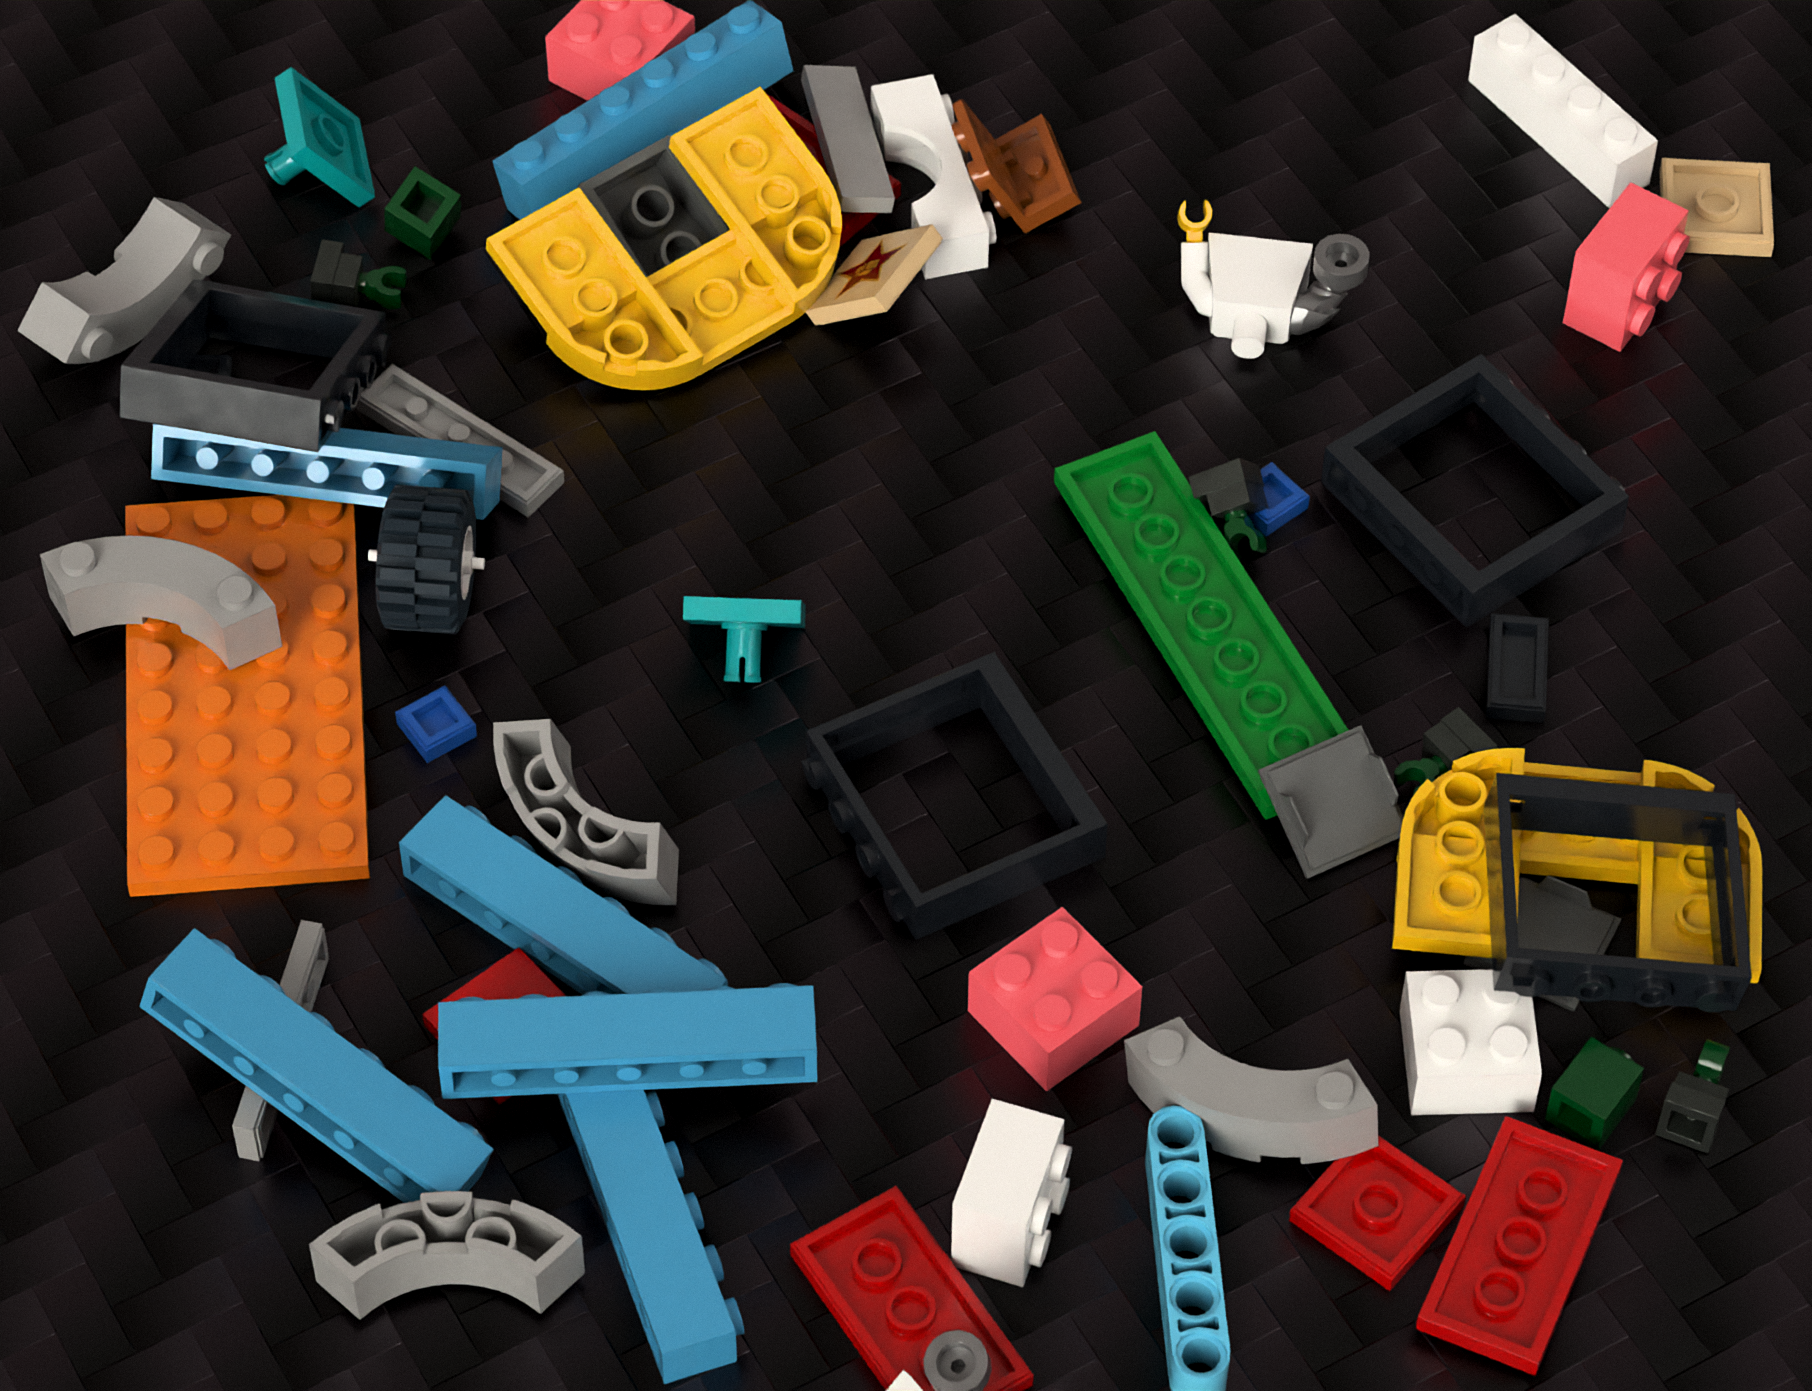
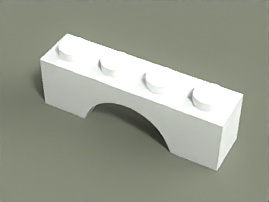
(917, 131)

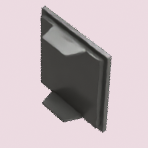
(1334, 801)
(1558, 919)

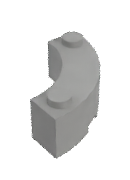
(110, 312)
(166, 580)
(604, 851)
(1249, 1108)
(444, 1242)

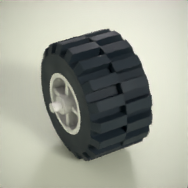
(426, 559)

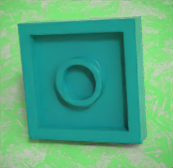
(320, 139)
(744, 624)

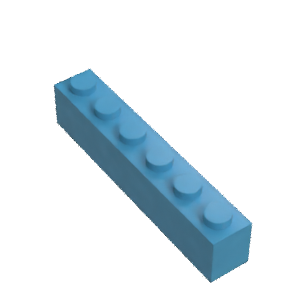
(655, 101)
(348, 468)
(543, 908)
(627, 1041)
(312, 1072)
(655, 1230)

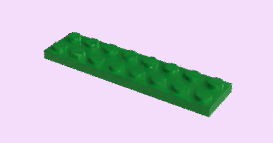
(1199, 607)

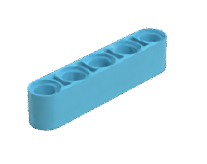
(1192, 1229)

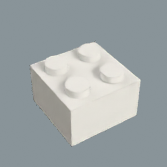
(1468, 1044)
(1010, 1193)

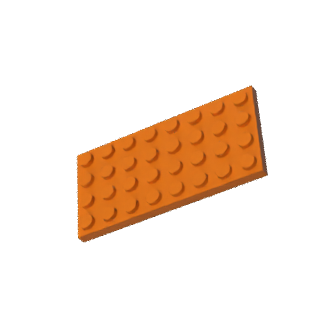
(263, 763)

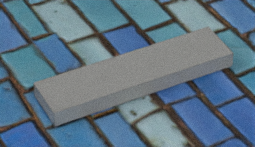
(847, 139)
(417, 410)
(301, 984)

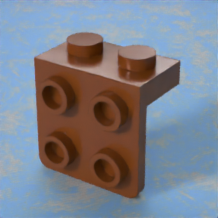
(1019, 168)

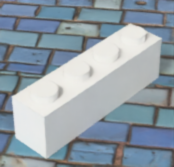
(1561, 109)

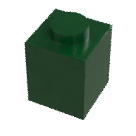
(422, 212)
(1594, 1093)

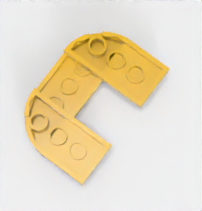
(712, 301)
(1444, 864)

